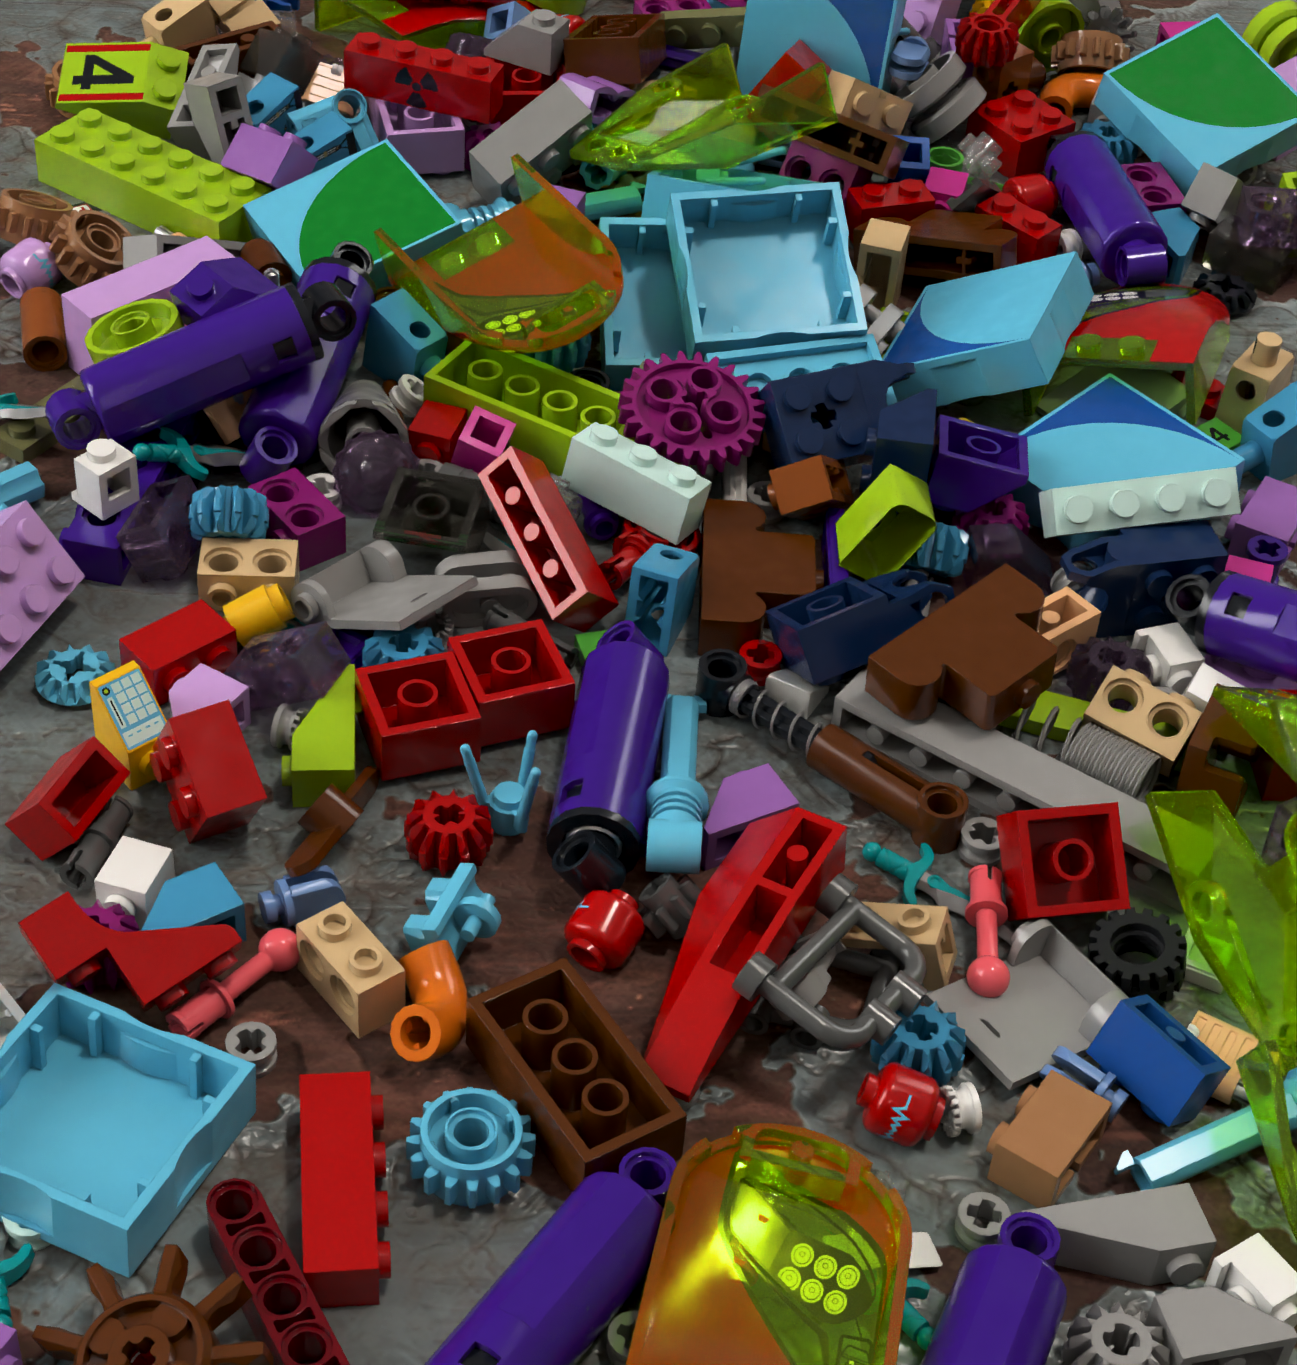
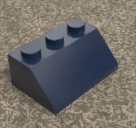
(902, 438)

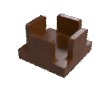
(1214, 734)

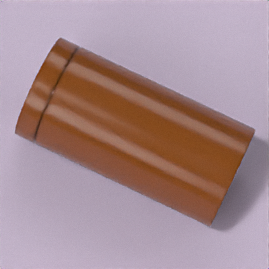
(43, 329)

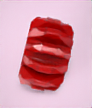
(448, 831)

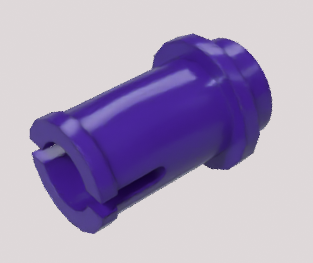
(598, 520)

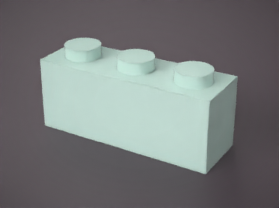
(636, 482)

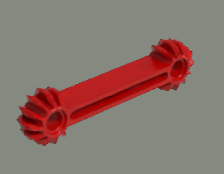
(993, 35)

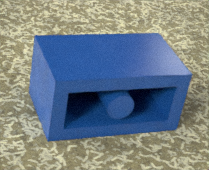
(1157, 1060)

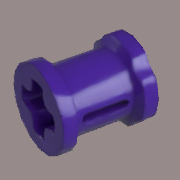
(1268, 551)

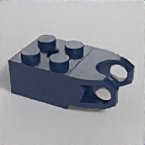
(842, 401)
(1139, 567)
(847, 622)

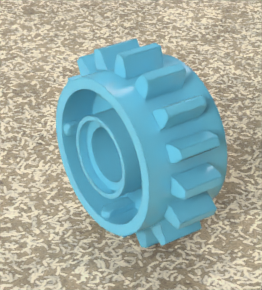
(470, 1147)

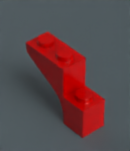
(150, 962)

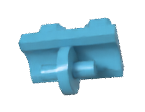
(456, 911)

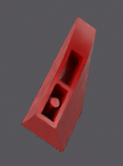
(749, 905)

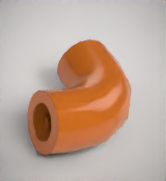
(1071, 91)
(438, 1007)

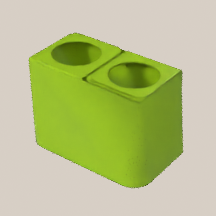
(897, 537)

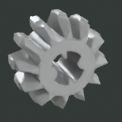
(1114, 1339)

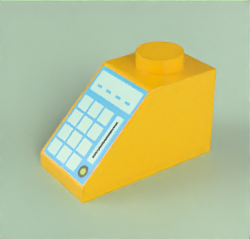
(127, 720)

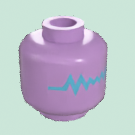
(28, 266)

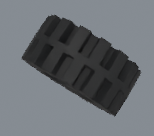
(1140, 934)

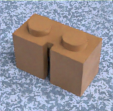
(1051, 1131)

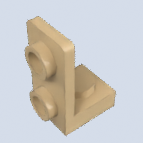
(926, 926)

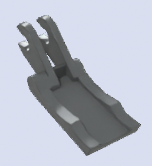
(976, 192)

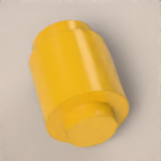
(258, 612)

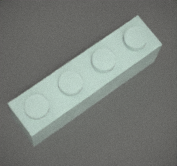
(1139, 502)

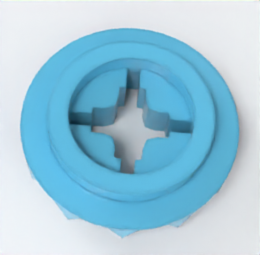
(52, 675)

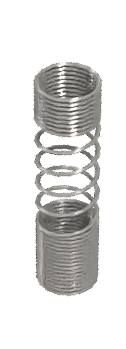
(1100, 755)

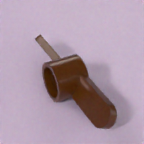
(330, 819)

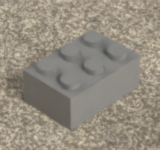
(539, 134)

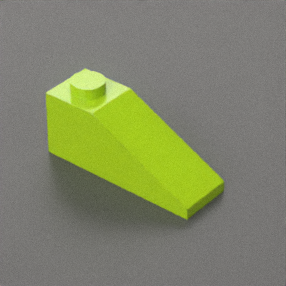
(324, 744)

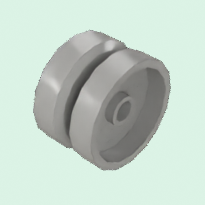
(941, 97)

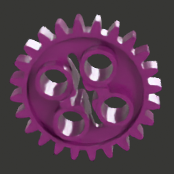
(692, 411)

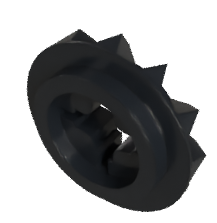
(1239, 296)

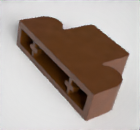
(857, 144)
(952, 244)
(747, 573)
(971, 652)

